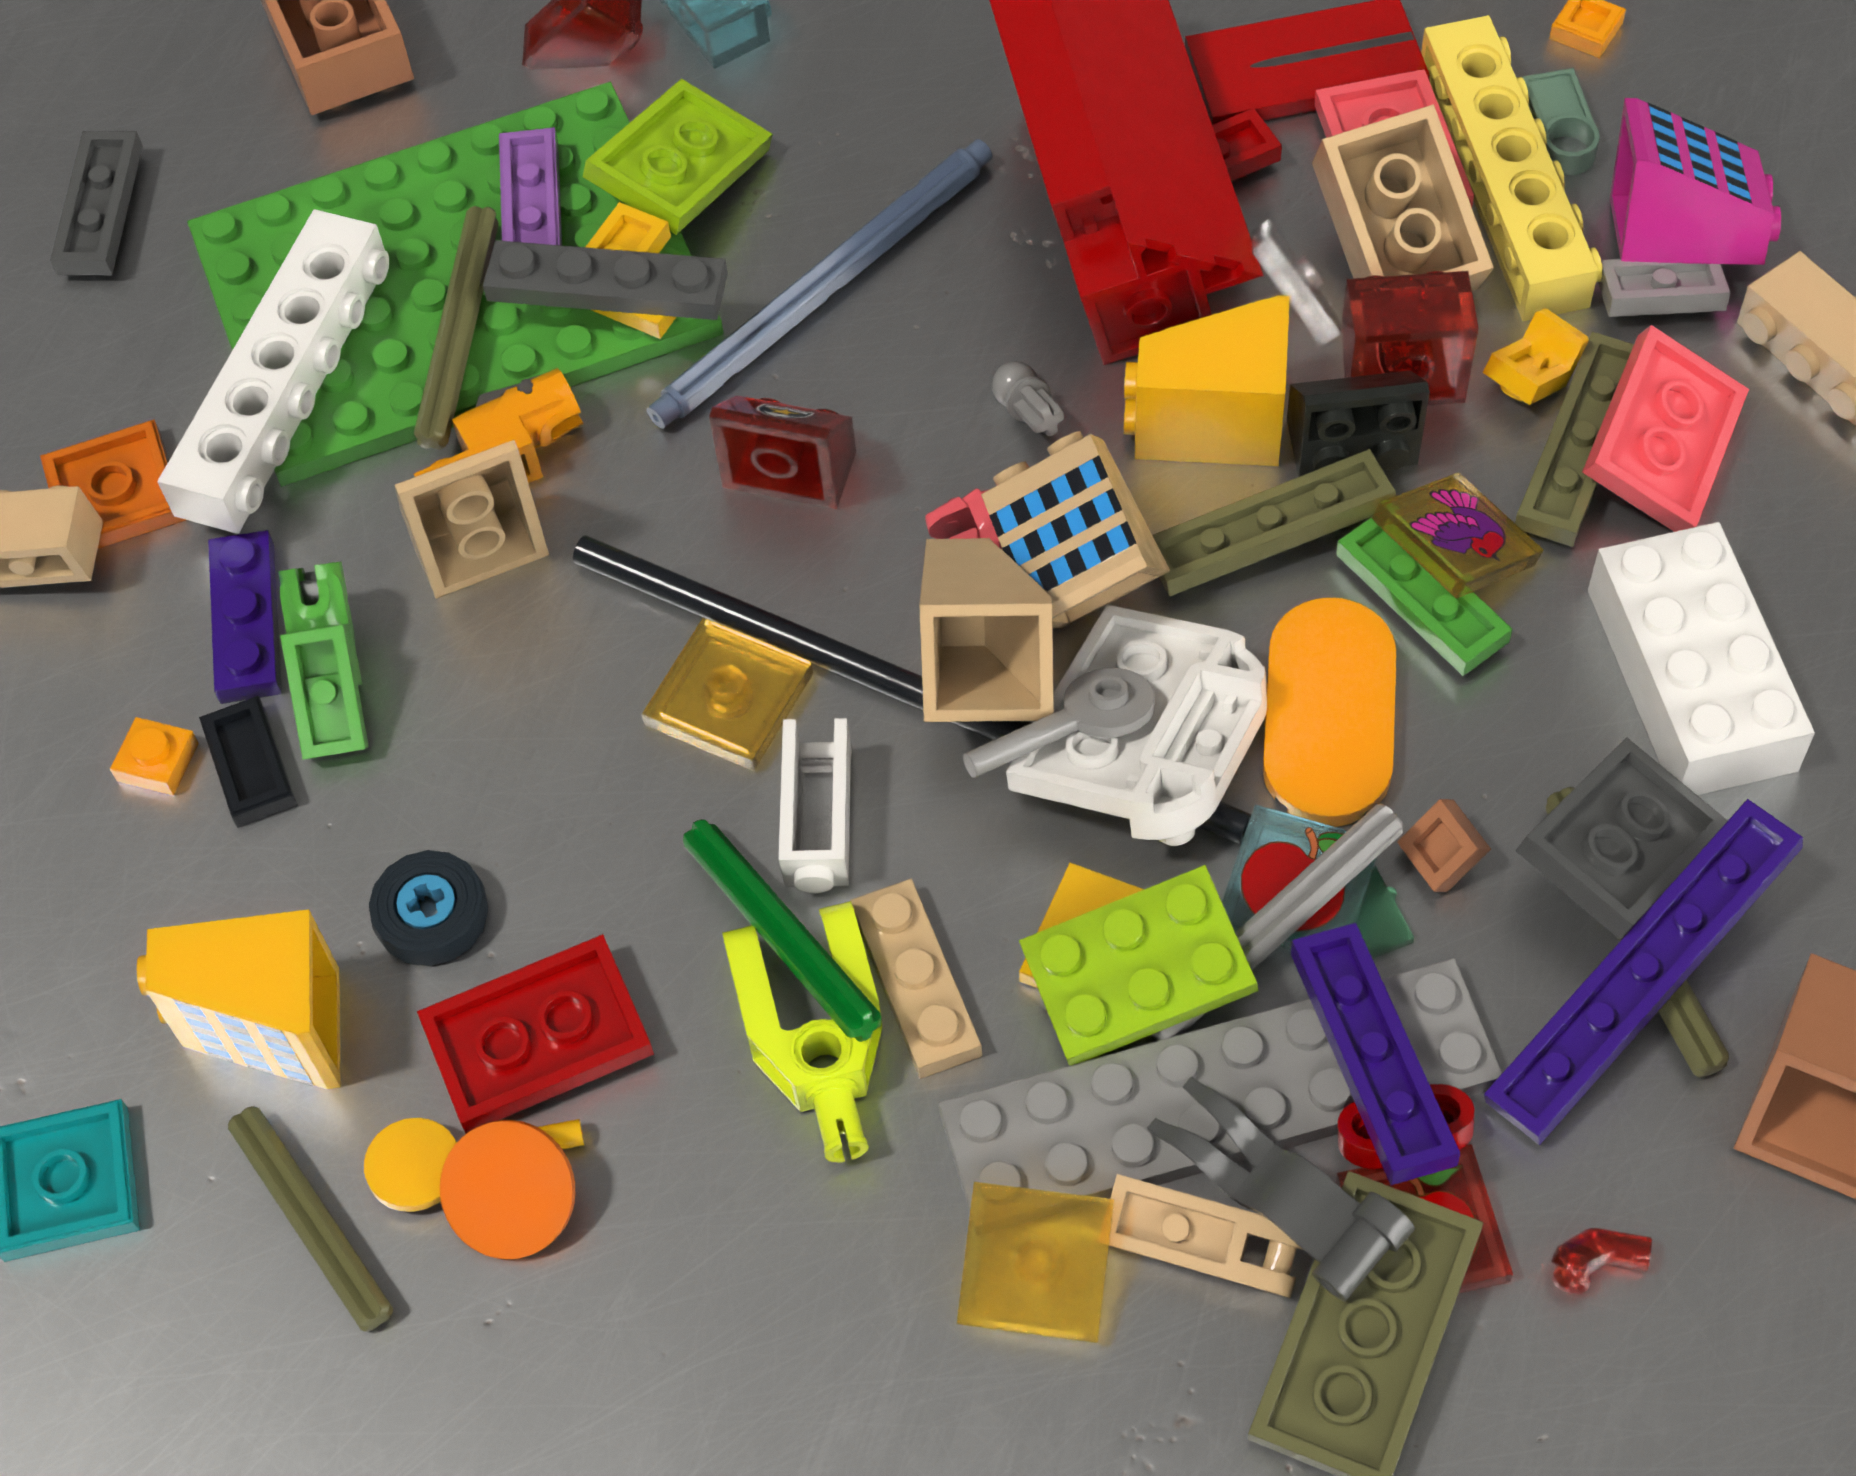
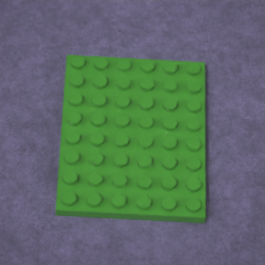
(420, 211)

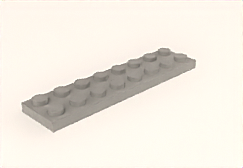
(1091, 1118)

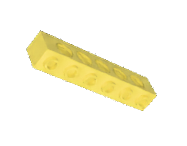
(1510, 170)

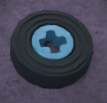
(402, 924)

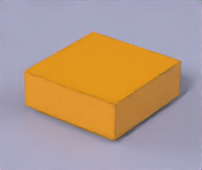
(1587, 25)

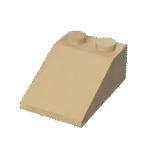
(472, 519)

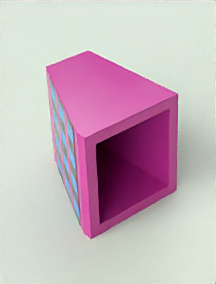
(1688, 193)

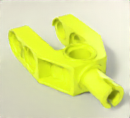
(787, 1054)

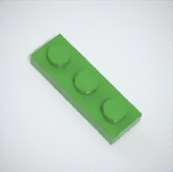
(1458, 628)

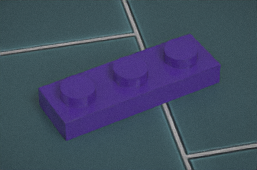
(244, 617)

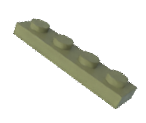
(1559, 489)
(1272, 521)

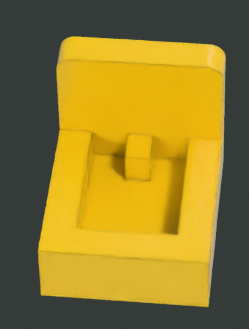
(1538, 361)

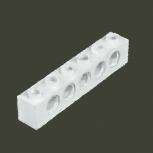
(275, 372)

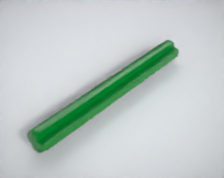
(783, 931)

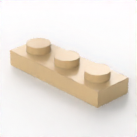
(916, 979)

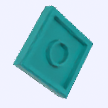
(66, 1180)

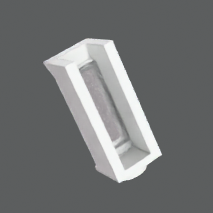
(815, 809)

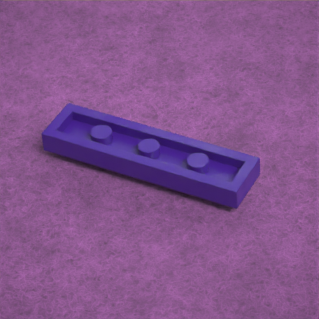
(1374, 1054)

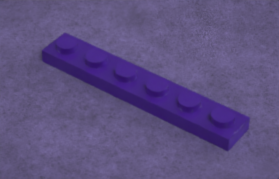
(1643, 971)

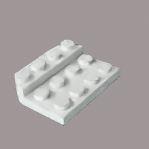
(1186, 755)

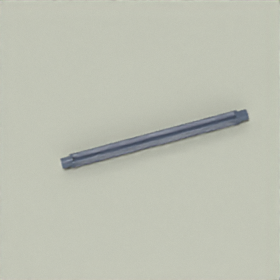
(818, 284)

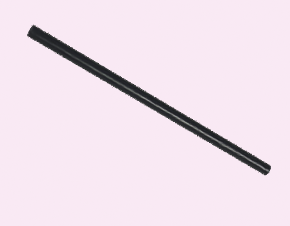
(808, 645)

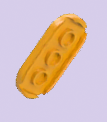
(1330, 711)

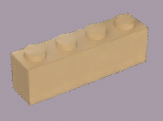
(1808, 327)
(47, 536)

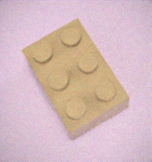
(1400, 200)

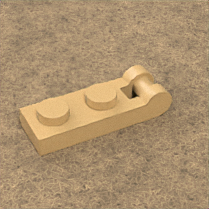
(1199, 1235)

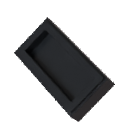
(248, 761)

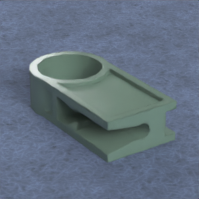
(1564, 113)

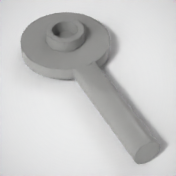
(1096, 703)

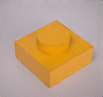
(154, 756)

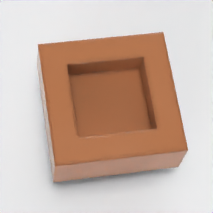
(1443, 845)

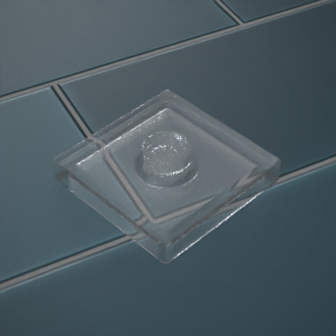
(1298, 280)

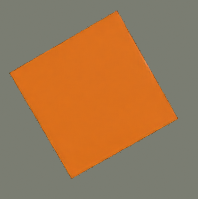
(118, 479)

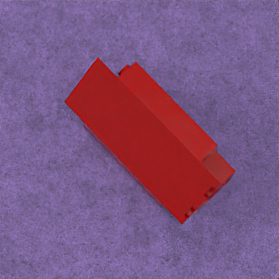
(1126, 162)

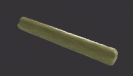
(310, 1219)

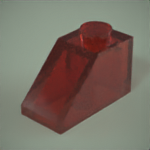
(581, 33)

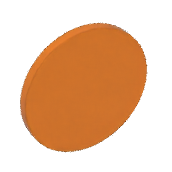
(507, 1189)

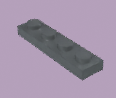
(606, 280)

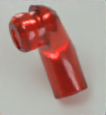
(1592, 1251)

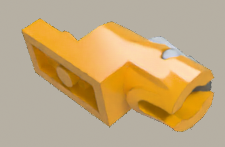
(527, 412)

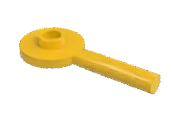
(409, 1156)

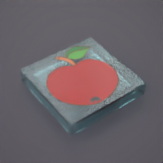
(1273, 855)

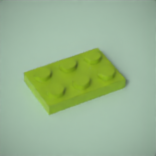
(678, 155)
(1138, 965)

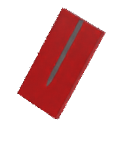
(1287, 59)

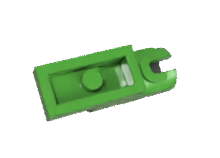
(322, 661)

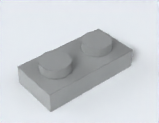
(1662, 288)

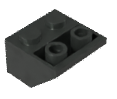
(1358, 414)

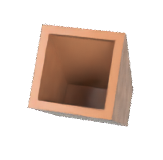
(1807, 1091)

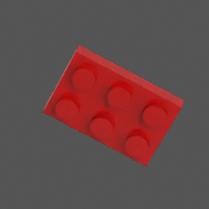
(535, 1033)

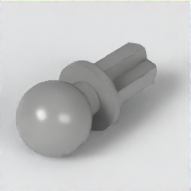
(1026, 397)

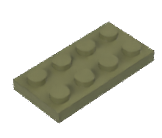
(1361, 1365)

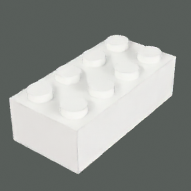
(1699, 659)

